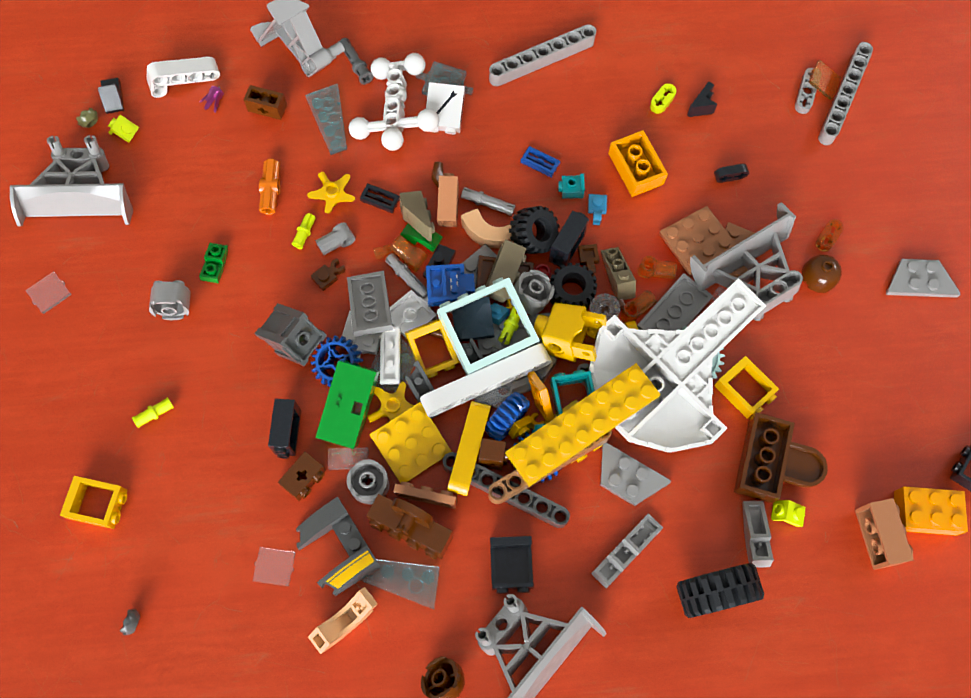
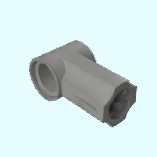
(340, 236)

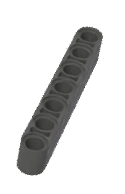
(529, 507)

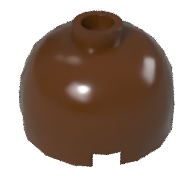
(822, 273)
(443, 679)

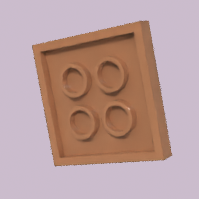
(698, 236)

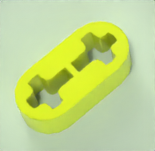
(666, 100)

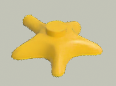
(332, 191)
(391, 404)

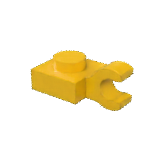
(522, 426)

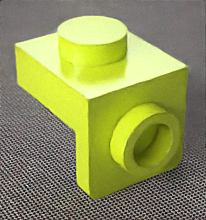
(123, 128)
(788, 512)

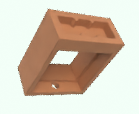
(448, 200)

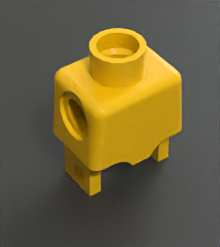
(566, 329)

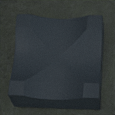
(474, 320)

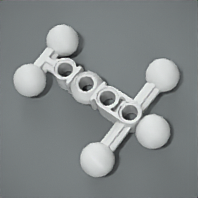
(395, 96)

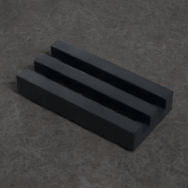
(393, 204)

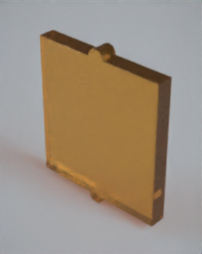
(824, 79)

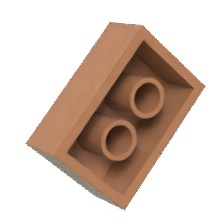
(884, 534)

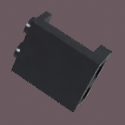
(511, 564)

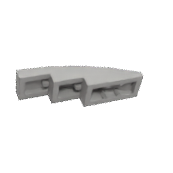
(627, 550)

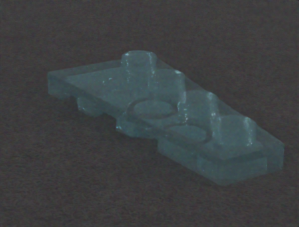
(328, 115)
(407, 580)

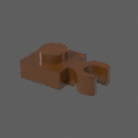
(326, 276)

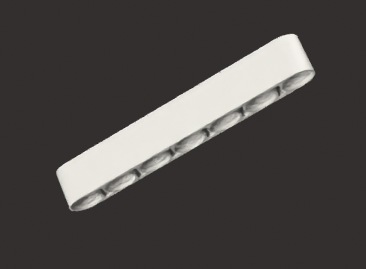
(485, 380)

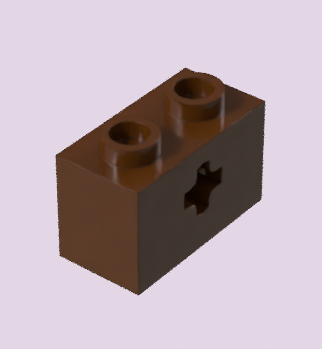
(265, 102)
(492, 454)
(303, 466)

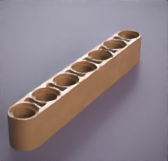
(509, 491)

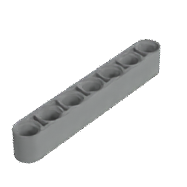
(542, 55)
(845, 93)

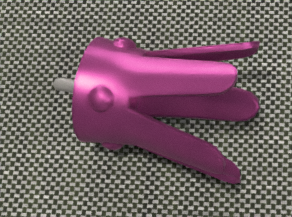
(216, 94)

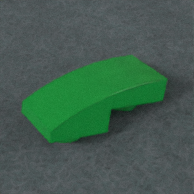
(413, 237)
(214, 263)

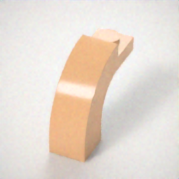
(482, 232)
(344, 621)

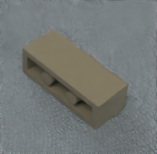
(506, 266)

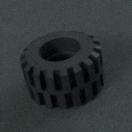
(546, 229)
(577, 275)

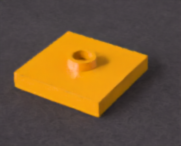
(540, 396)

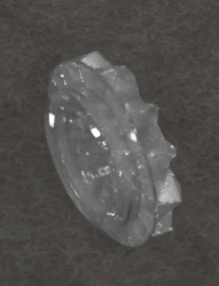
(603, 300)

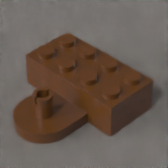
(773, 459)
(410, 524)

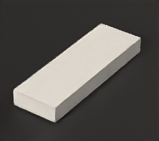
(390, 356)

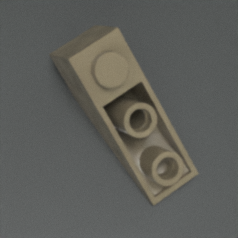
(415, 213)
(619, 274)

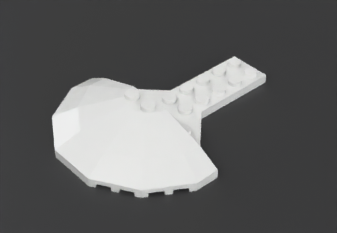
(678, 368)

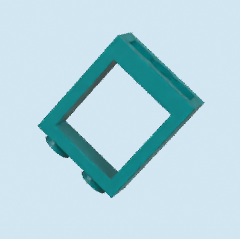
(562, 379)

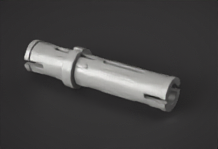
(488, 201)
(410, 279)

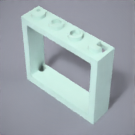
(502, 354)

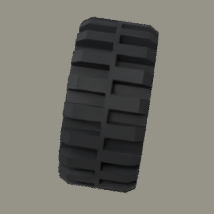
(720, 590)

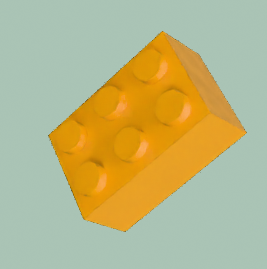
(637, 163)
(932, 510)

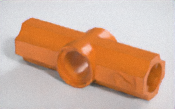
(269, 187)

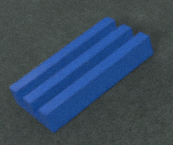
(539, 164)

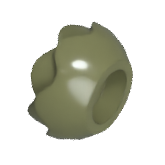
(87, 118)

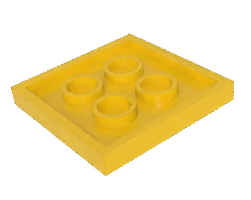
(410, 443)

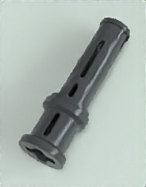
(358, 66)

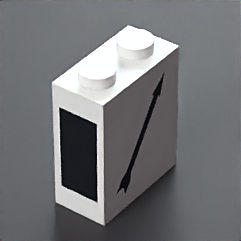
(448, 104)

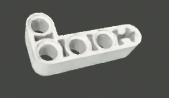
(180, 71)

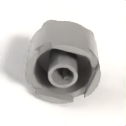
(533, 291)
(170, 300)
(359, 476)

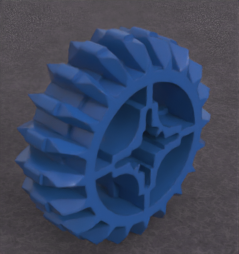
(329, 347)
(506, 414)

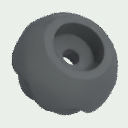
(130, 622)

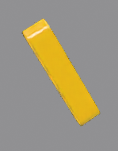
(468, 448)

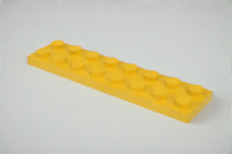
(582, 424)

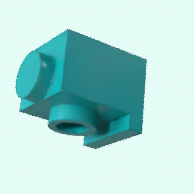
(572, 186)

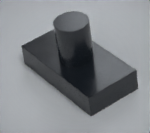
(441, 256)

